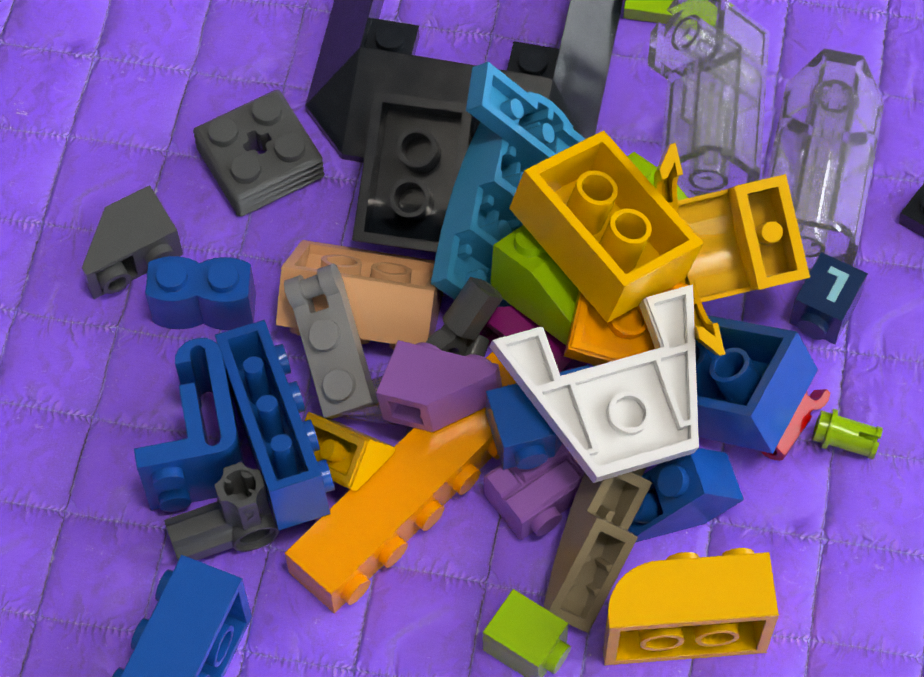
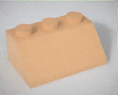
(386, 291)

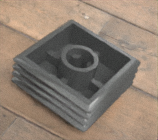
(255, 179)

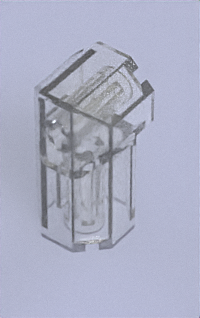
(713, 92)
(828, 150)

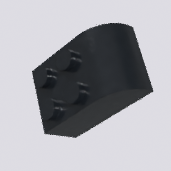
(410, 169)

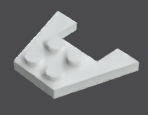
(622, 410)

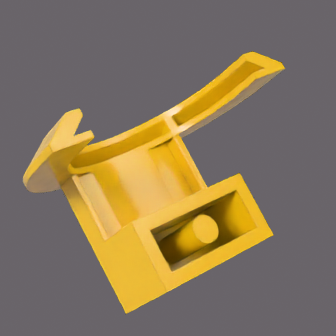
(746, 237)

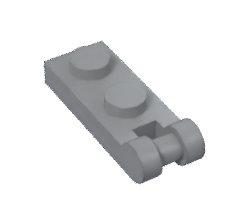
(331, 343)

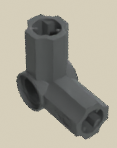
(236, 521)

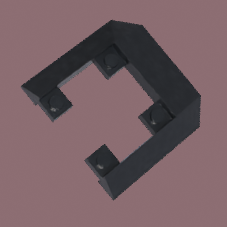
(379, 55)

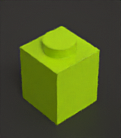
(527, 637)

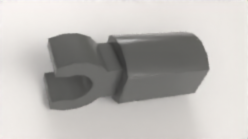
(466, 316)

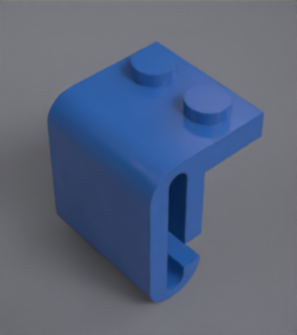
(189, 468)

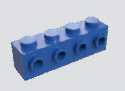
(273, 426)

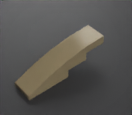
(594, 546)

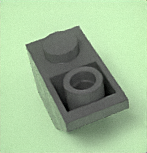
(126, 240)

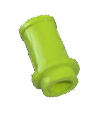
(846, 434)

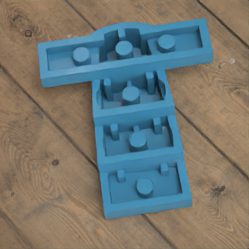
(512, 136)

